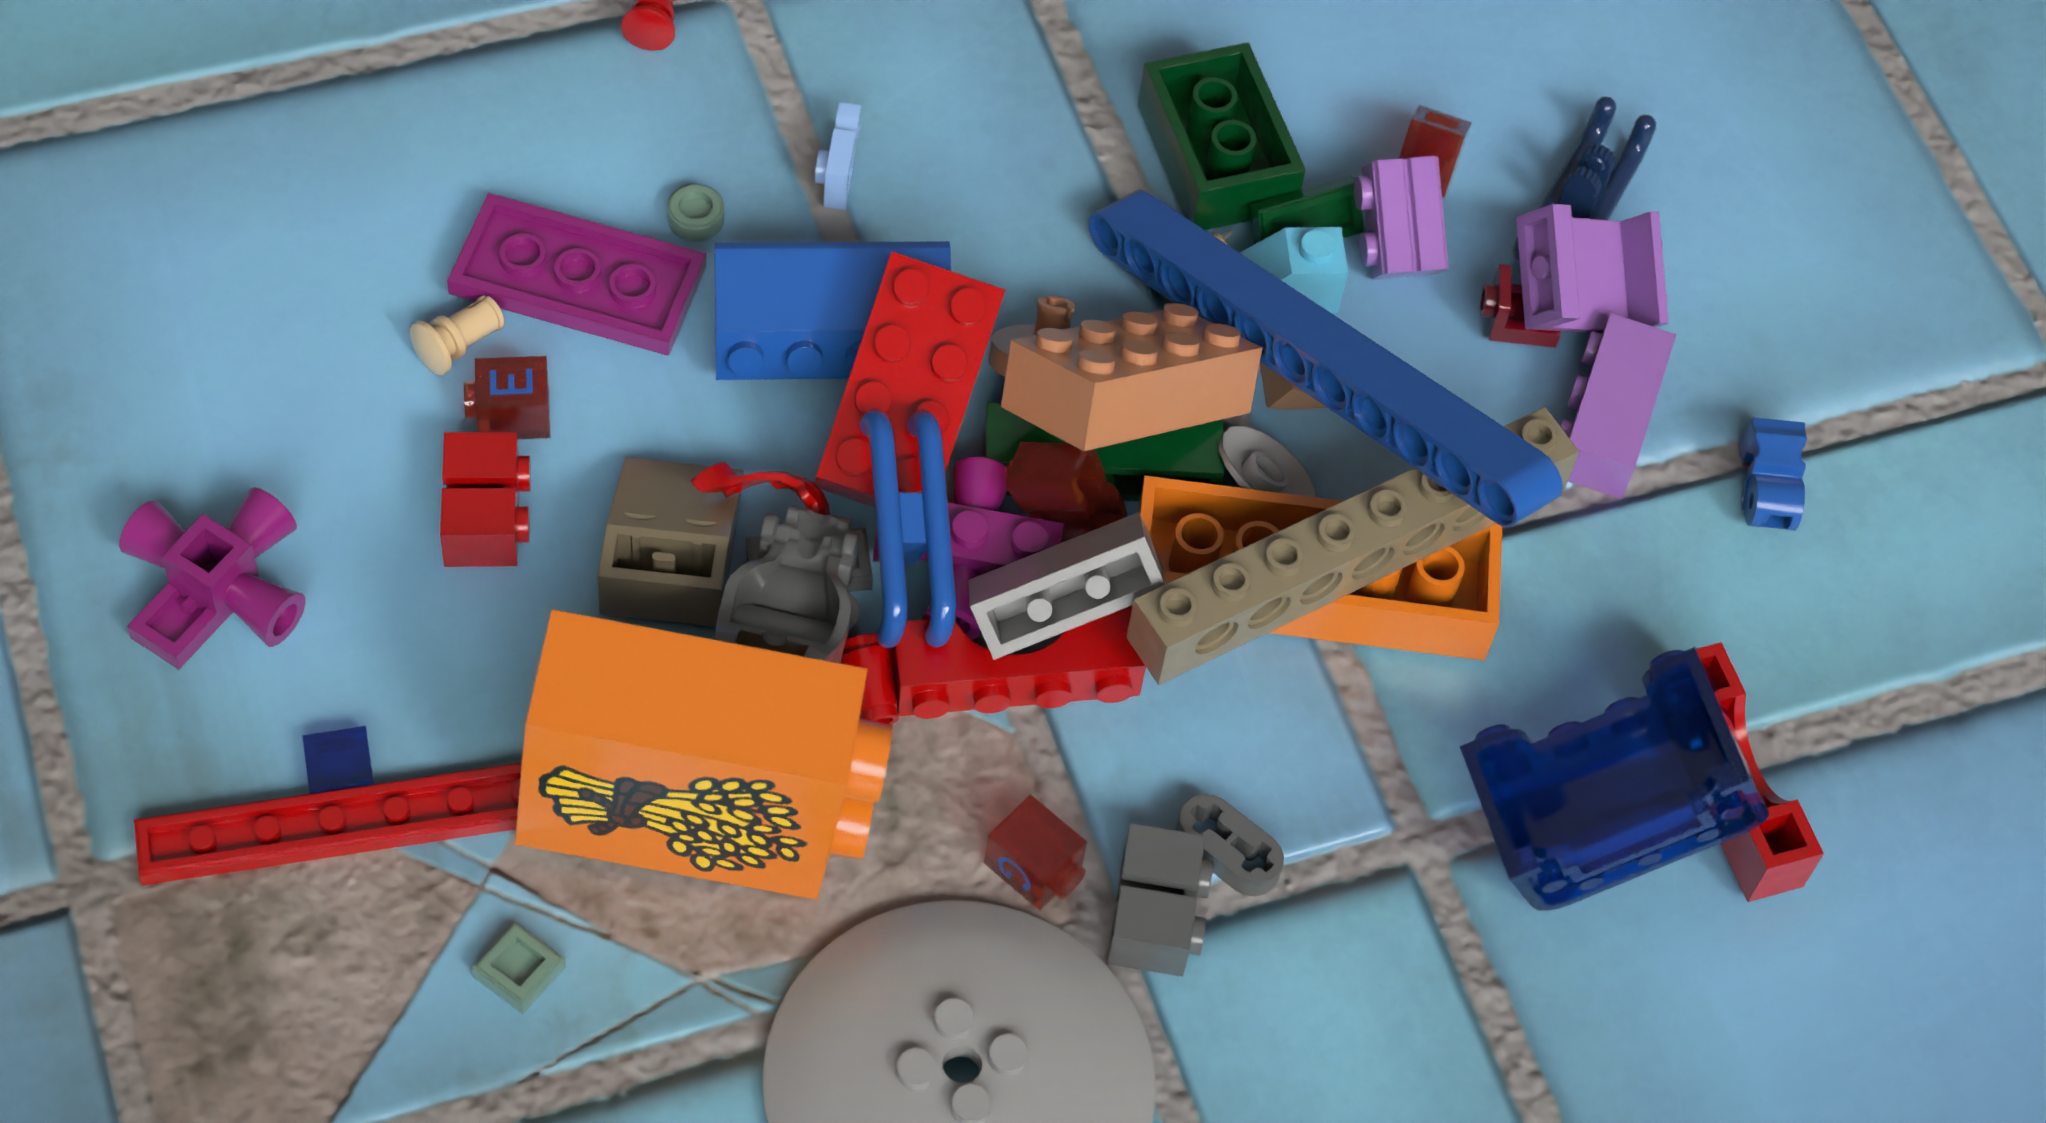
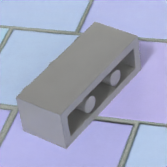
(1065, 585)

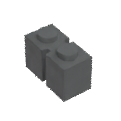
(1158, 900)

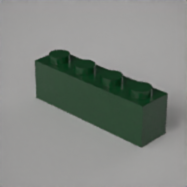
(1177, 454)

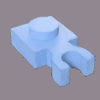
(836, 166)

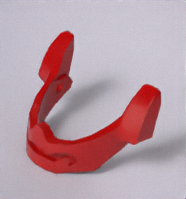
(723, 479)

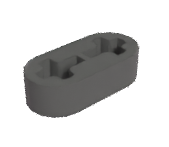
(1232, 843)

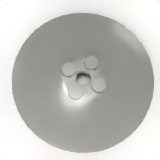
(949, 980)

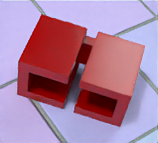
(481, 499)

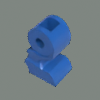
(1773, 484)

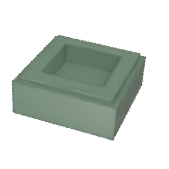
(518, 967)

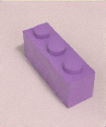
(1615, 402)

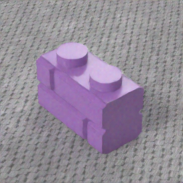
(1402, 217)

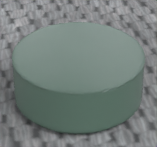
(695, 212)

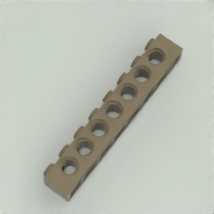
(1314, 562)

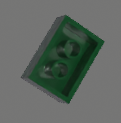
(1218, 134)

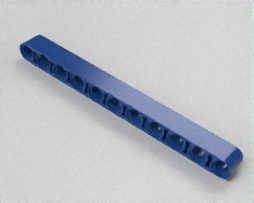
(1330, 360)

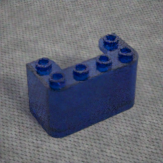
(1618, 789)

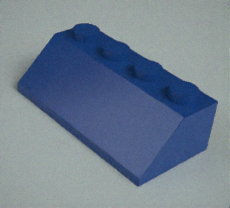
(800, 304)

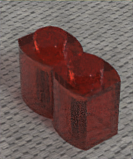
(1063, 487)

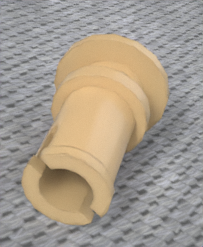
(450, 336)

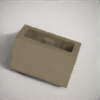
(666, 545)

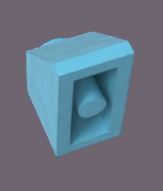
(1306, 260)

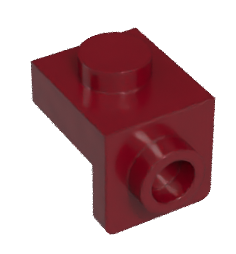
(1504, 308)

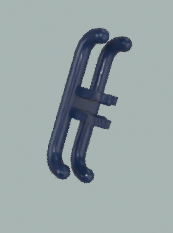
(1589, 175)

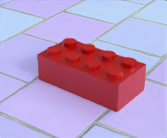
(913, 356)

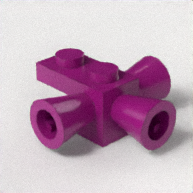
(982, 535)
(210, 576)

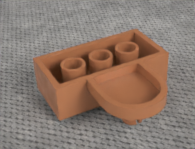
(1124, 373)

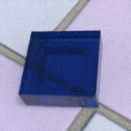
(338, 759)

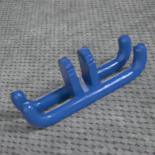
(911, 526)

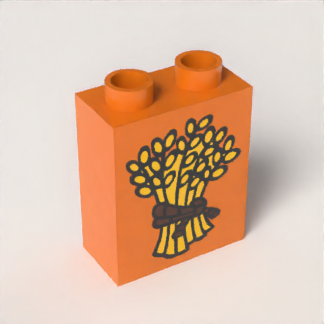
(697, 756)

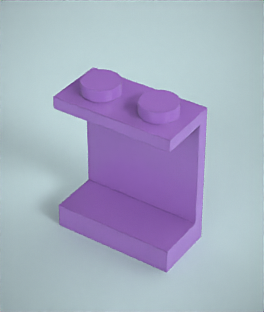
(1590, 268)

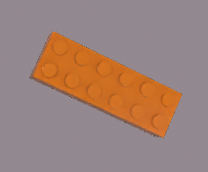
(1432, 606)

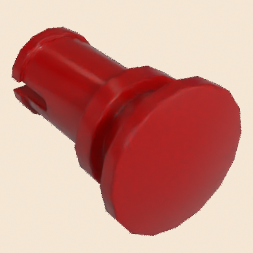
(649, 24)

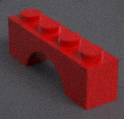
(963, 676)
(1784, 847)

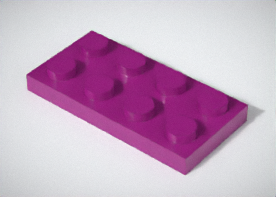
(578, 273)

